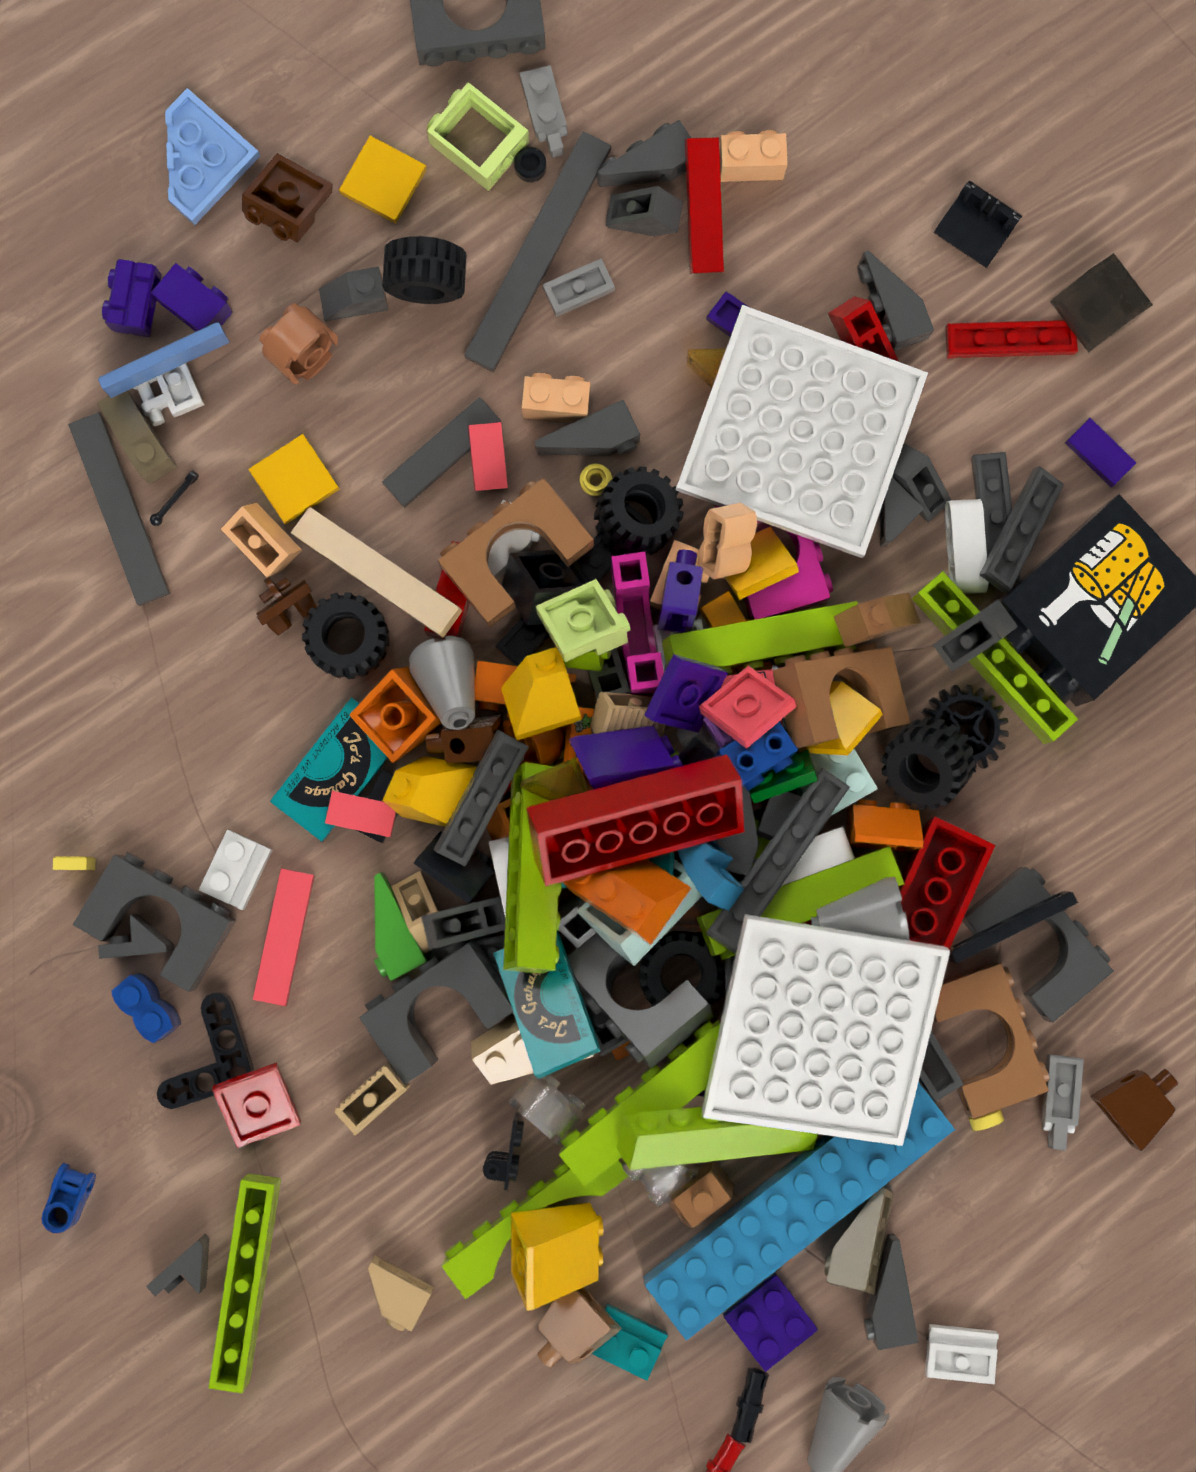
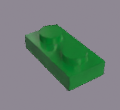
(794, 776)

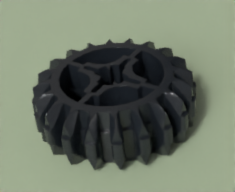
(982, 708)

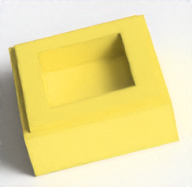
(73, 863)

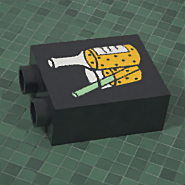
(1099, 602)

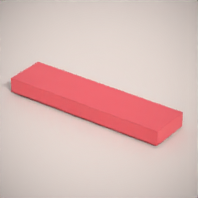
(283, 937)

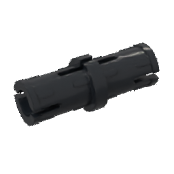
(749, 1405)

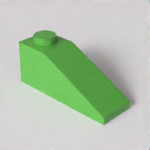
(393, 941)

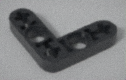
(218, 1070)

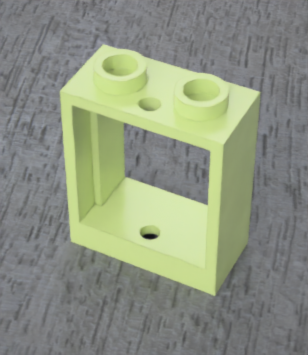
(501, 157)

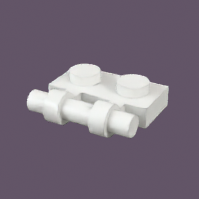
(178, 394)

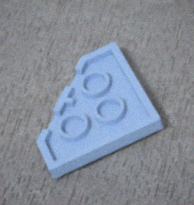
(202, 156)

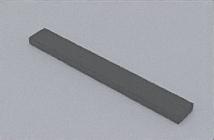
(537, 252)

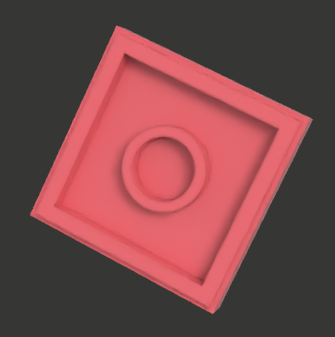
(747, 706)

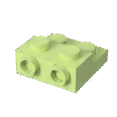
(584, 621)

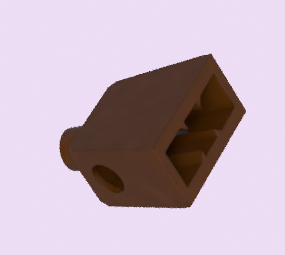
(1138, 1105)

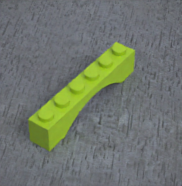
(475, 1262)

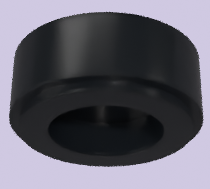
(530, 164)

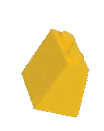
(554, 1252)

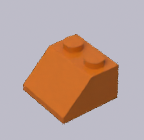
(396, 714)
(884, 826)

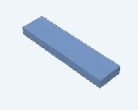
(163, 360)

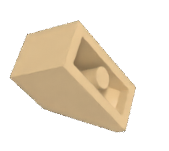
(414, 901)
(398, 1294)

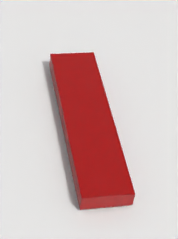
(704, 205)
(1010, 339)

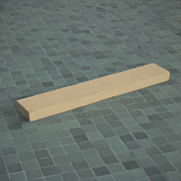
(376, 572)

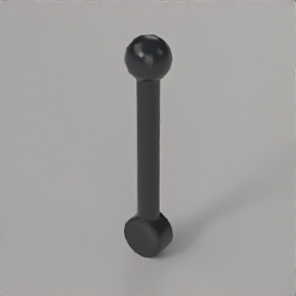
(156, 519)

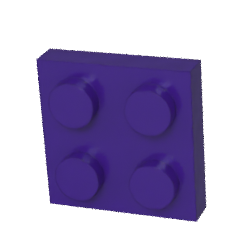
(682, 691)
(770, 1322)

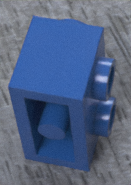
(768, 752)

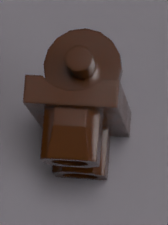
(273, 613)

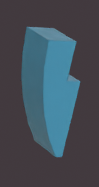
(707, 871)

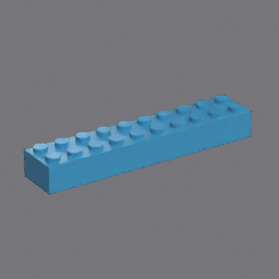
(784, 1218)

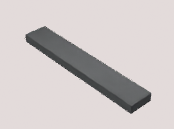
(119, 509)
(780, 857)

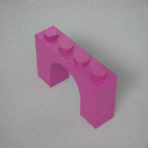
(798, 591)
(631, 597)

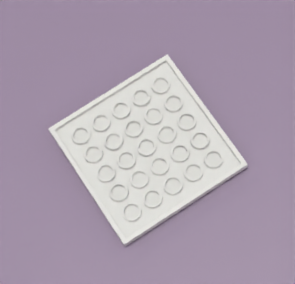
(802, 431)
(824, 1030)

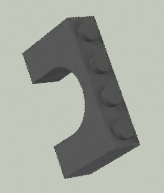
(444, 41)
(202, 925)
(1079, 963)
(393, 1019)
(650, 1031)

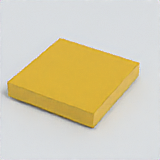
(382, 179)
(294, 479)
(767, 566)

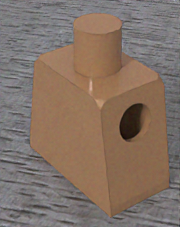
(703, 1195)
(574, 1328)

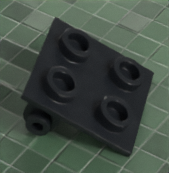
(977, 224)
(504, 1165)

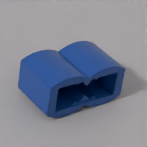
(141, 1000)

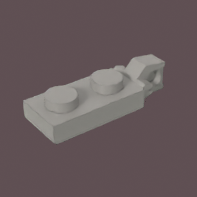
(545, 108)
(1062, 1100)

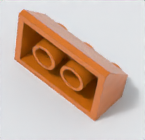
(633, 895)

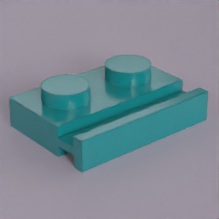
(634, 1346)

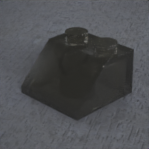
(1101, 303)

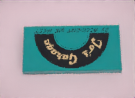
(340, 762)
(550, 1015)

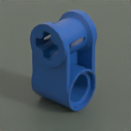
(69, 1191)

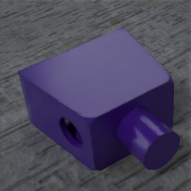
(681, 593)

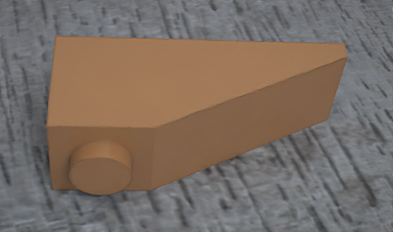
(876, 618)

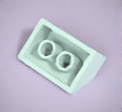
(624, 941)

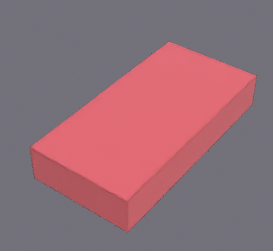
(487, 456)
(360, 814)

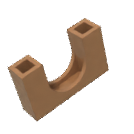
(534, 510)
(868, 672)
(1018, 1072)

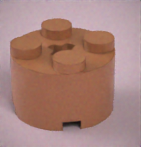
(298, 343)

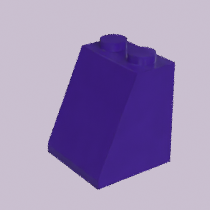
(623, 755)

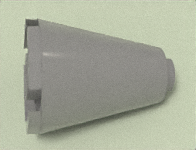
(446, 679)
(867, 911)
(844, 1425)

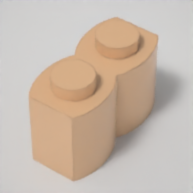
(727, 540)

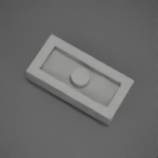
(578, 287)

